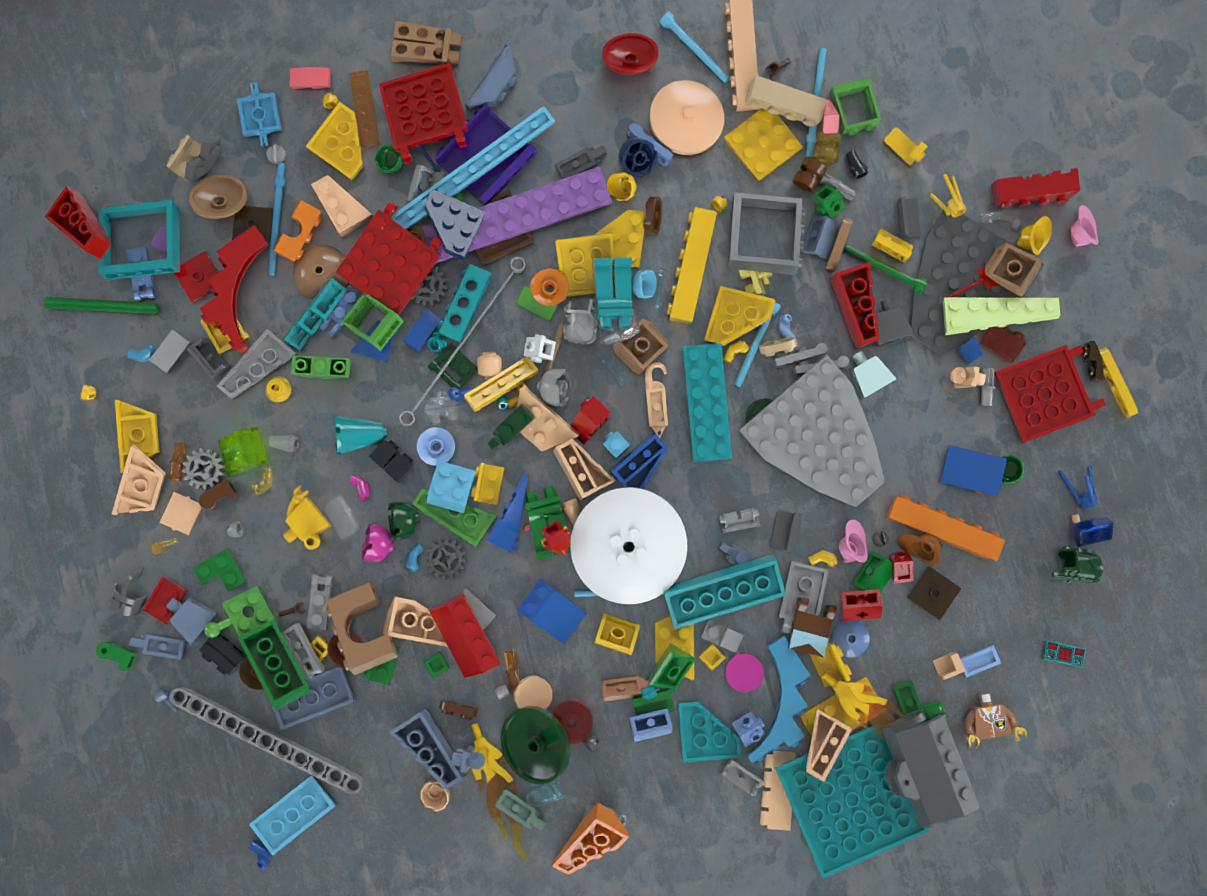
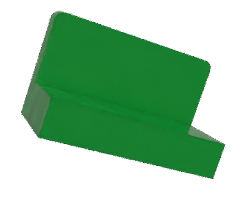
(874, 573)
(661, 701)

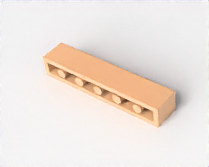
(743, 50)

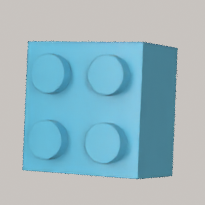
(450, 486)

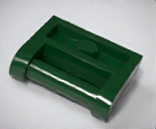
(459, 364)

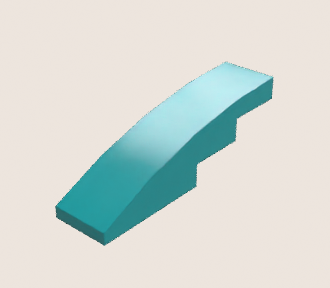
(314, 314)

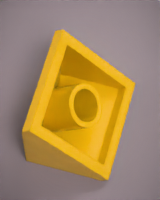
(617, 634)

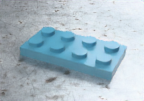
(292, 814)

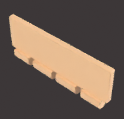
(779, 809)

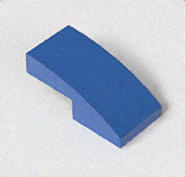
(422, 330)

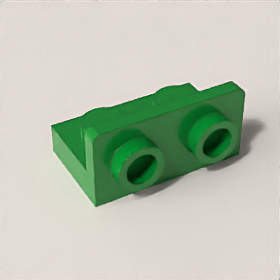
(383, 672)

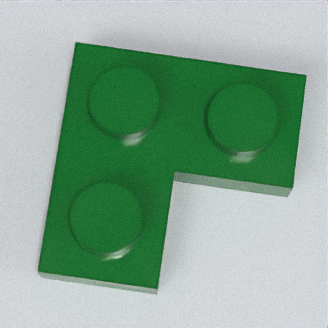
(222, 566)

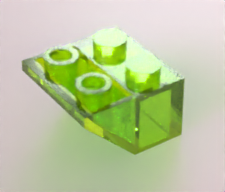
(242, 451)

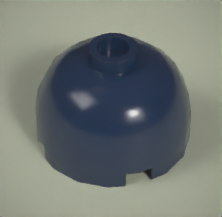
(637, 156)

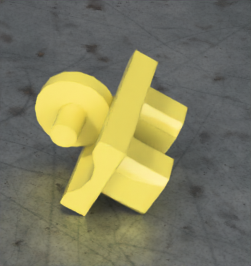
(757, 286)

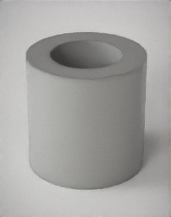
(502, 691)

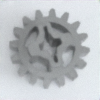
(196, 471)

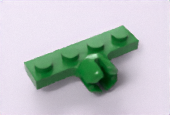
(910, 701)

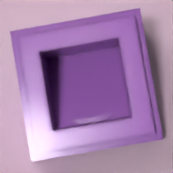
(160, 240)

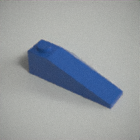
(508, 526)

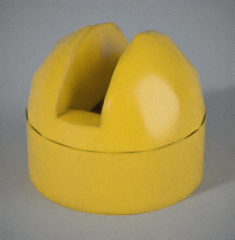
(330, 101)
(719, 203)
(88, 392)

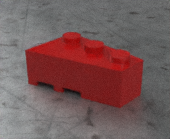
(590, 419)

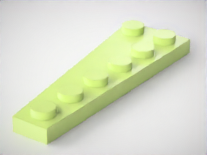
(980, 313)

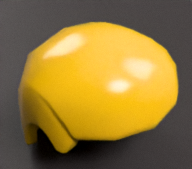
(621, 186)

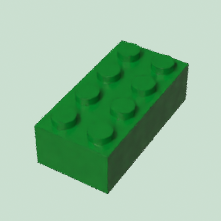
(274, 665)

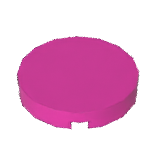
(744, 672)

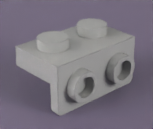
(422, 181)

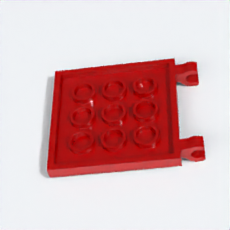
(423, 108)
(389, 261)
(1046, 393)

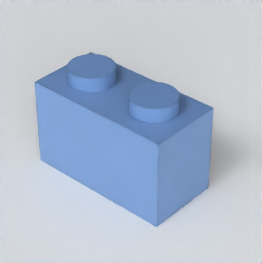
(650, 725)

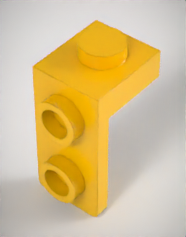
(904, 146)

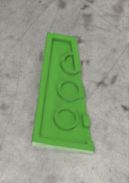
(468, 526)

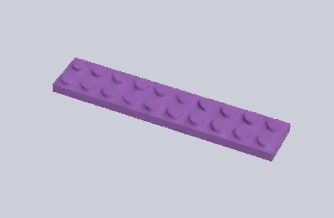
(536, 209)

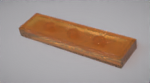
(364, 108)

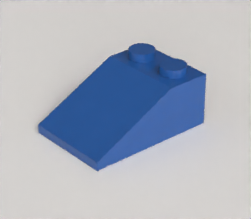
(551, 611)

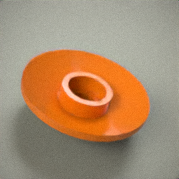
(551, 278)

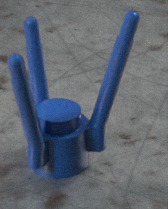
(1089, 498)

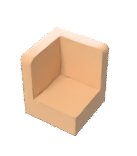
(948, 665)

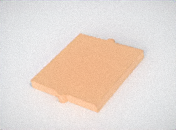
(181, 513)

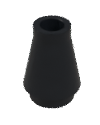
(856, 165)

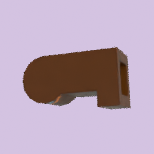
(218, 493)

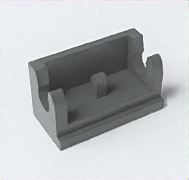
(208, 358)

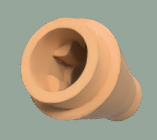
(572, 509)

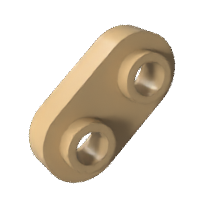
(784, 344)

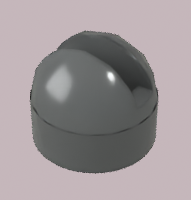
(876, 539)
(591, 742)

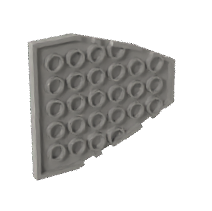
(820, 435)

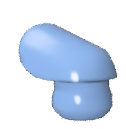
(784, 326)

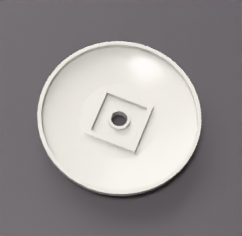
(633, 517)

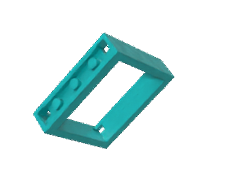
(145, 268)

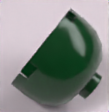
(402, 520)

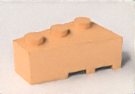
(581, 470)
(825, 745)

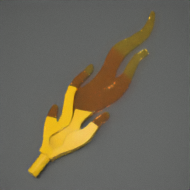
(872, 706)
(497, 780)

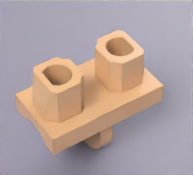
(967, 377)

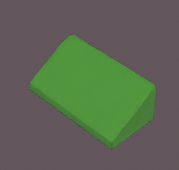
(529, 303)

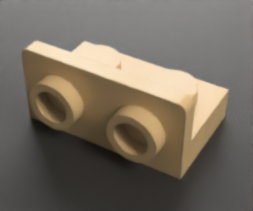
(187, 151)

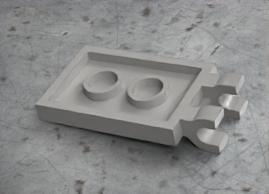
(805, 582)

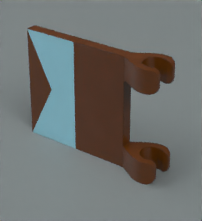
(811, 631)

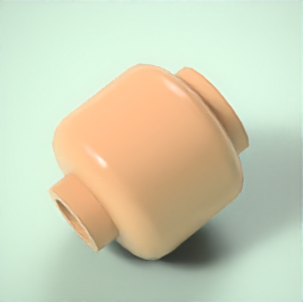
(489, 364)

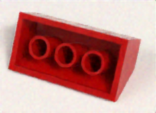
(464, 636)

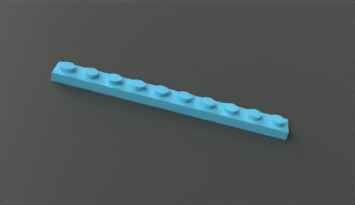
(477, 165)

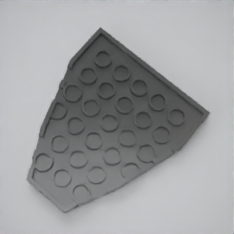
(950, 263)

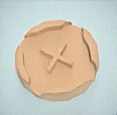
(533, 692)

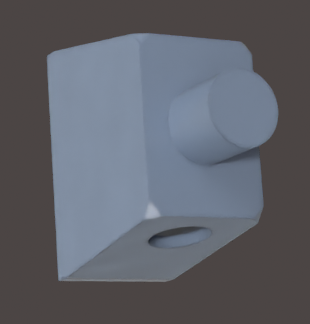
(190, 617)

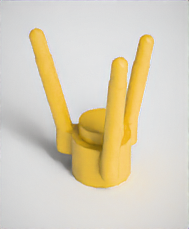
(955, 205)

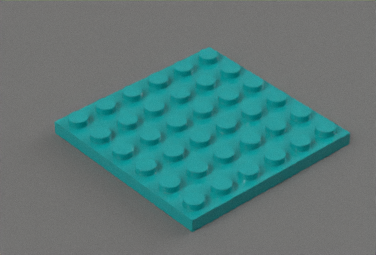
(853, 809)

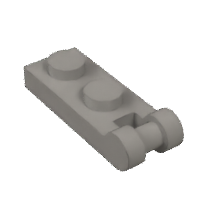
(801, 355)
(804, 366)
(317, 607)
(302, 651)

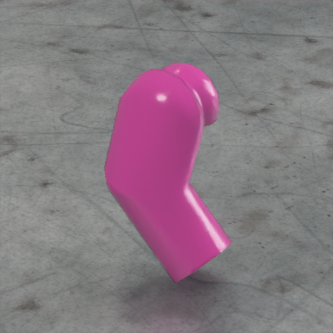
(362, 487)

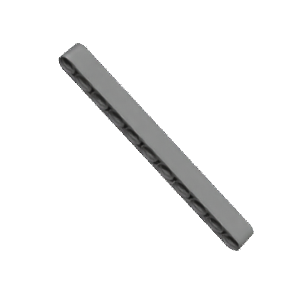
(260, 731)

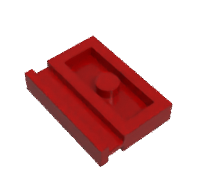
(161, 597)

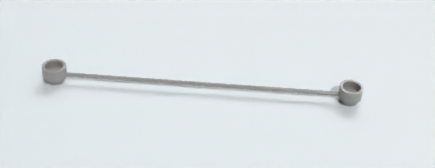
(407, 417)

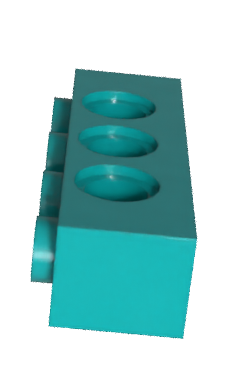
(457, 332)

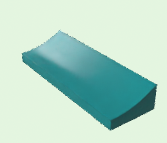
(724, 591)

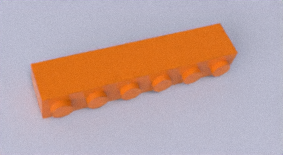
(945, 528)

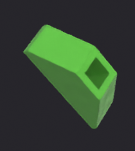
(320, 367)

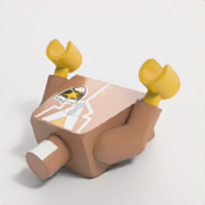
(990, 721)

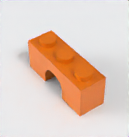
(306, 217)

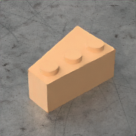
(341, 207)

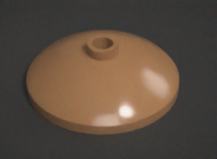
(218, 196)
(316, 257)

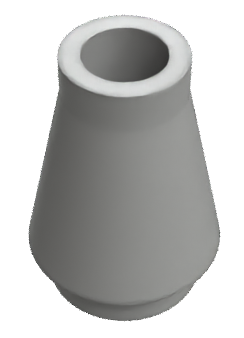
(285, 442)

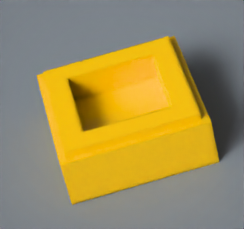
(712, 657)

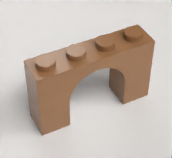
(343, 610)

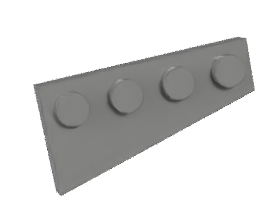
(259, 361)

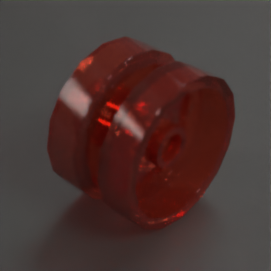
(583, 719)

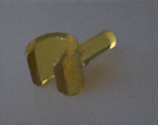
(157, 548)

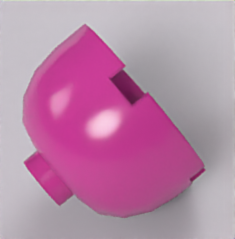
(376, 544)

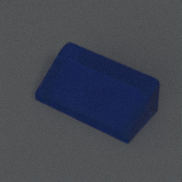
(1093, 531)

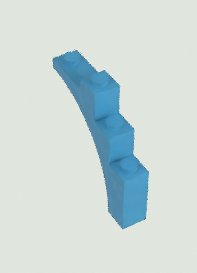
(784, 728)

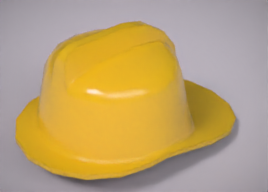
(1036, 236)

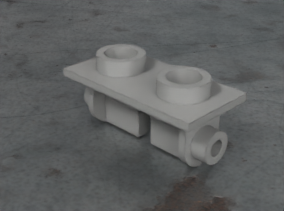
(732, 522)

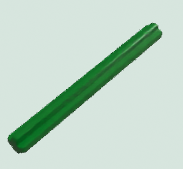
(101, 305)

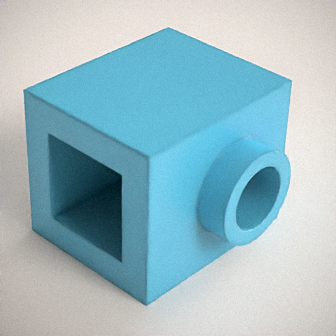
(615, 444)

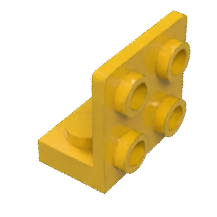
(831, 664)

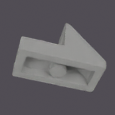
(722, 636)

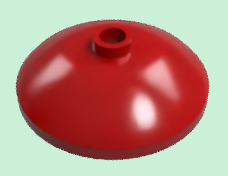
(630, 53)

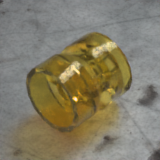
(827, 147)

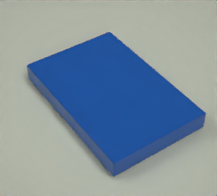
(973, 470)

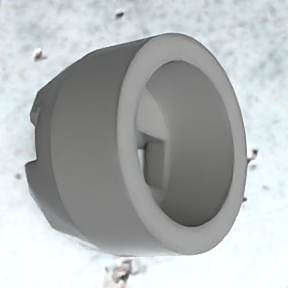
(235, 529)

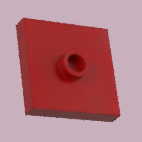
(195, 276)

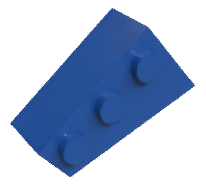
(639, 463)

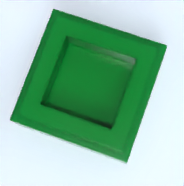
(436, 664)

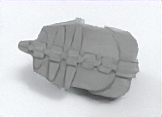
(581, 324)

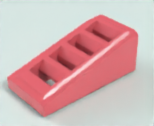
(831, 118)

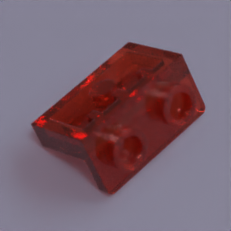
(1004, 341)

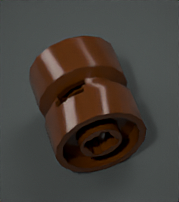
(808, 176)

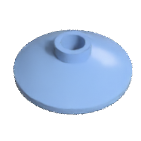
(429, 439)

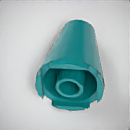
(356, 433)

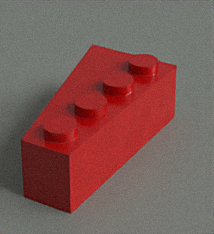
(1036, 189)
(76, 220)
(857, 303)

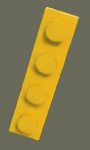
(501, 384)

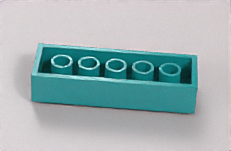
(706, 403)

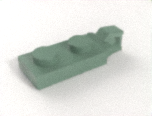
(518, 810)

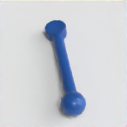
(436, 168)

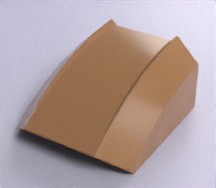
(1013, 268)
(642, 348)

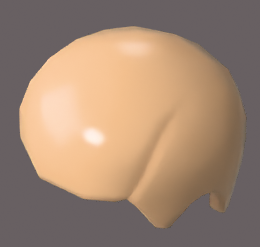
(435, 795)

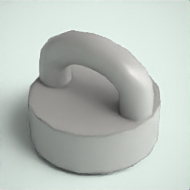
(276, 154)

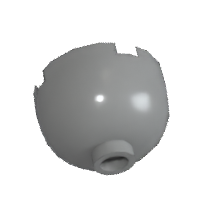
(554, 387)

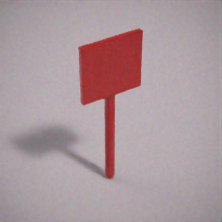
(987, 281)

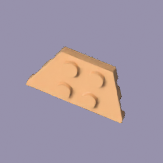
(548, 427)
(139, 484)

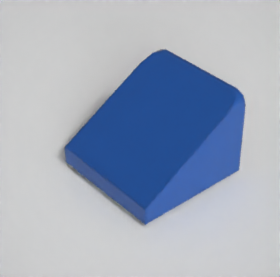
(970, 351)

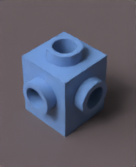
(749, 728)

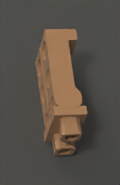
(424, 44)

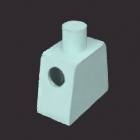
(870, 374)

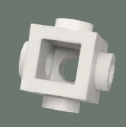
(539, 348)

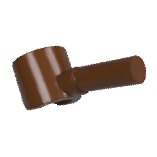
(775, 67)
(292, 610)

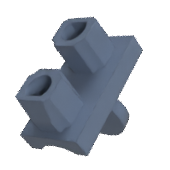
(468, 759)

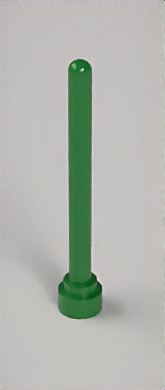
(917, 284)

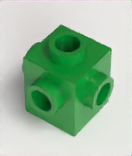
(829, 201)

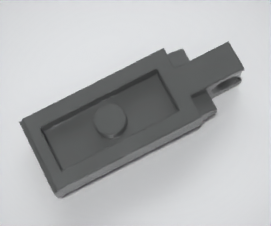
(580, 161)

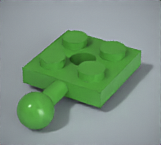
(233, 609)

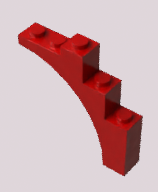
(222, 309)

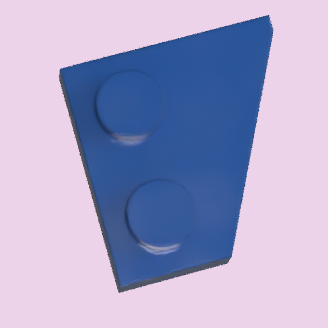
(367, 350)

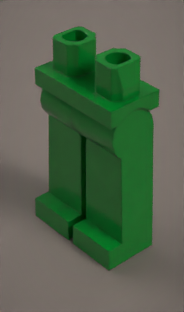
(538, 512)

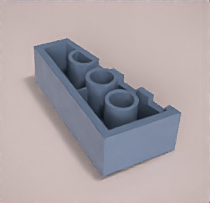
(429, 747)

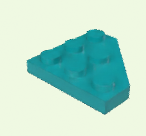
(704, 735)

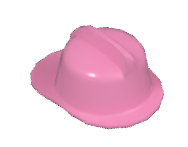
(1084, 228)
(853, 544)

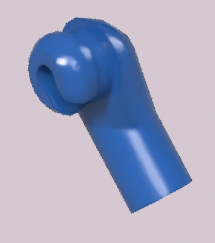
(457, 395)
(262, 854)

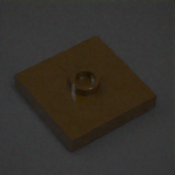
(251, 216)
(934, 593)

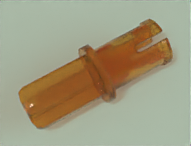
(177, 462)
(512, 669)

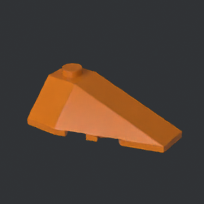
(593, 837)

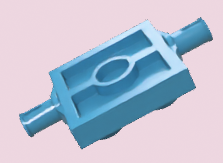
(259, 114)

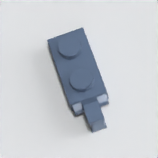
(736, 554)
(159, 646)

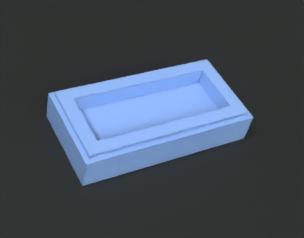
(980, 661)

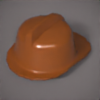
(923, 547)

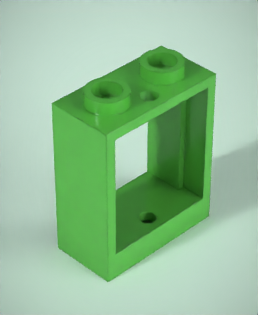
(852, 88)
(385, 329)

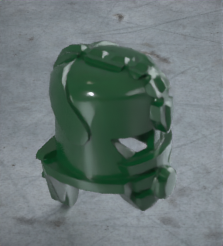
(1079, 565)

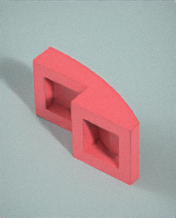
(310, 77)

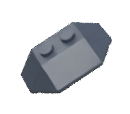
(495, 82)

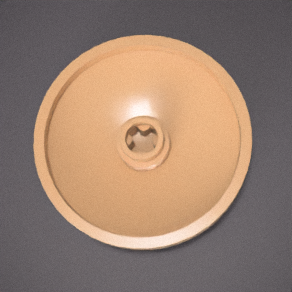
(686, 117)

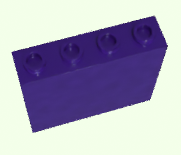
(483, 131)

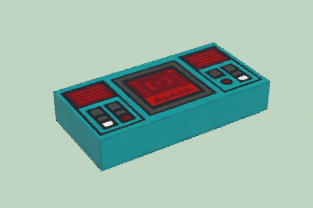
(1064, 653)

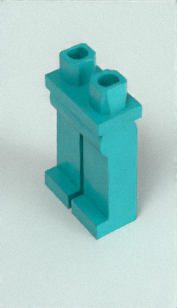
(620, 305)

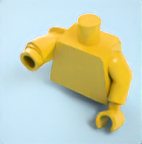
(304, 520)

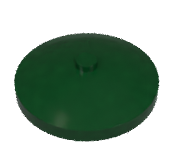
(535, 745)

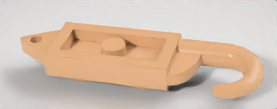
(656, 400)

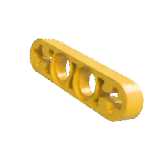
(1117, 384)

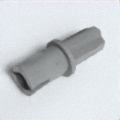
(846, 192)
(988, 387)

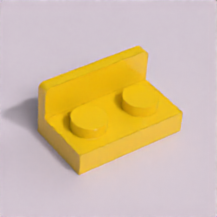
(892, 245)
(488, 484)

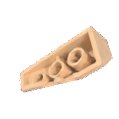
(412, 622)

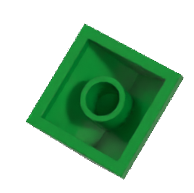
(671, 668)

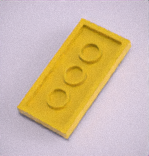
(833, 708)

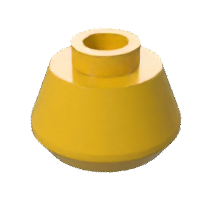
(278, 389)

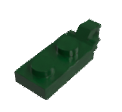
(511, 426)

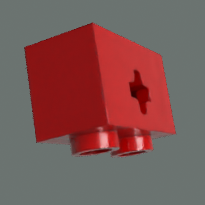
(861, 605)

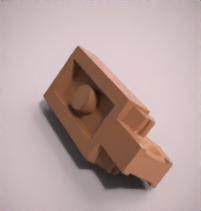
(623, 688)

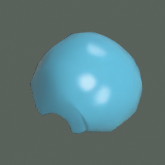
(644, 284)

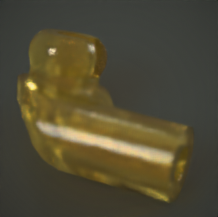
(265, 484)

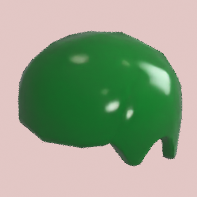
(388, 159)
(1013, 470)

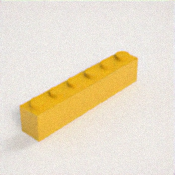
(693, 265)

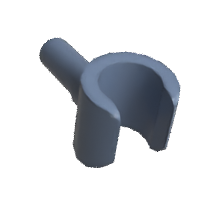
(163, 695)

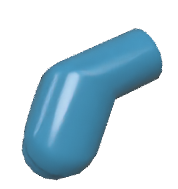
(142, 356)
(411, 557)

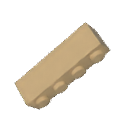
(786, 101)

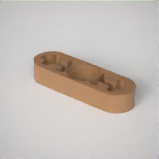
(839, 244)

